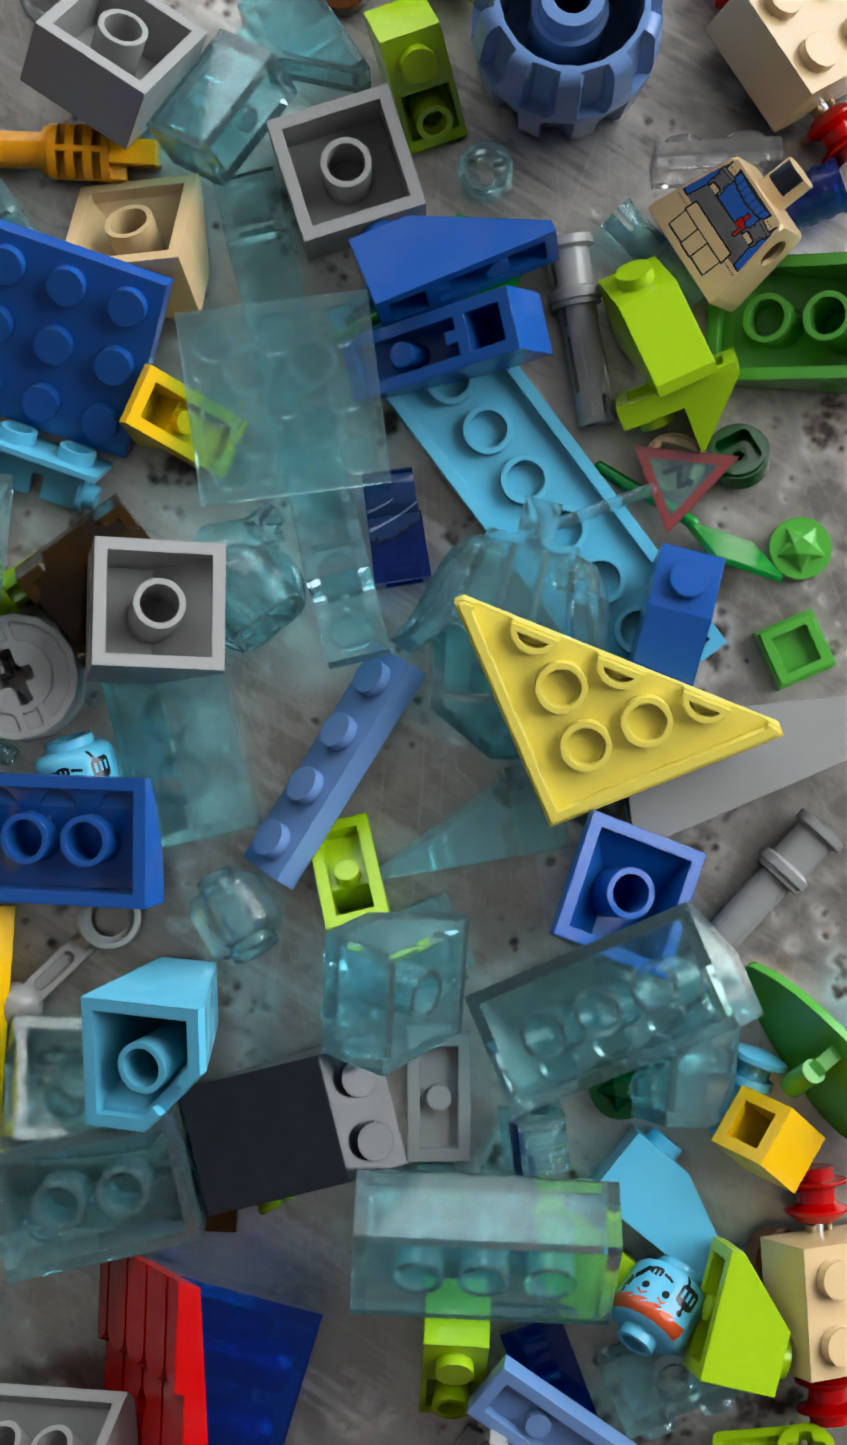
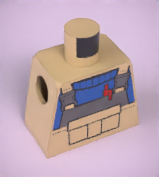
(733, 226)

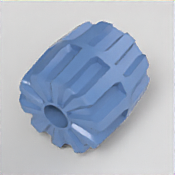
(565, 58)

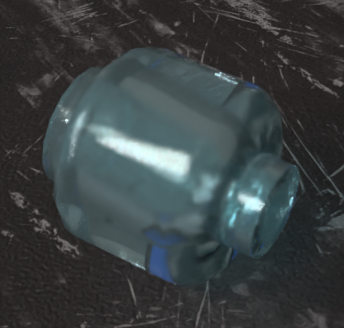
(235, 915)

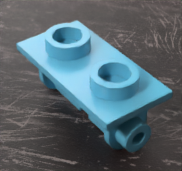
(67, 467)

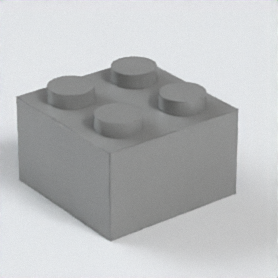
(111, 61)
(345, 168)

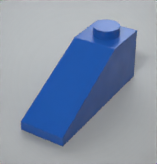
(443, 259)
(462, 341)
(677, 612)

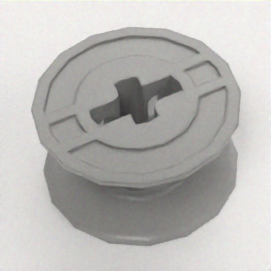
(57, 681)

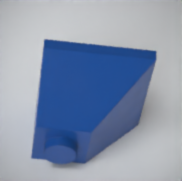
(621, 879)

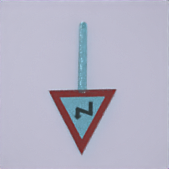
(674, 480)

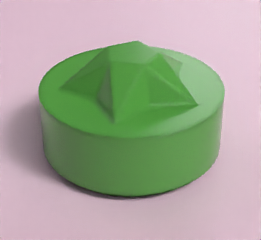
(799, 548)

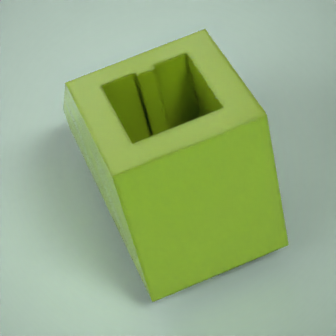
(418, 72)
(452, 1364)

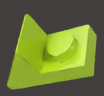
(701, 400)
(349, 872)

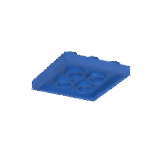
(74, 336)

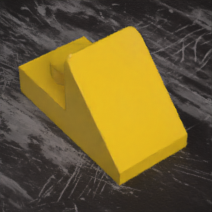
(159, 414)

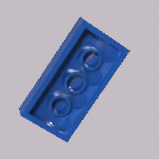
(80, 841)

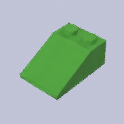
(790, 327)

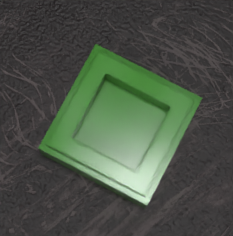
(794, 649)

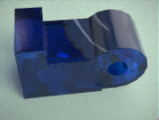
(396, 532)

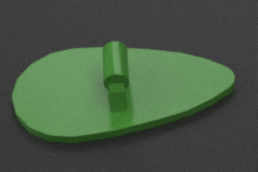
(806, 1041)

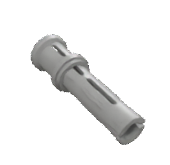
(575, 301)
(781, 871)

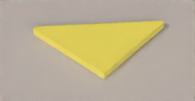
(594, 721)

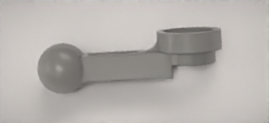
(28, 996)

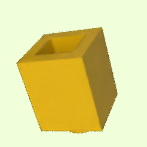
(768, 1138)

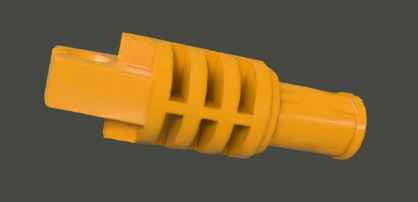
(76, 153)

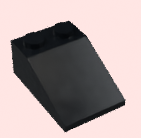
(287, 1129)

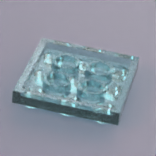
(283, 397)

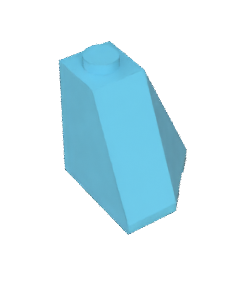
(147, 1040)

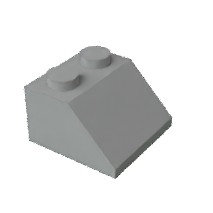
(154, 610)

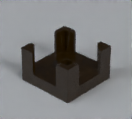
(59, 569)

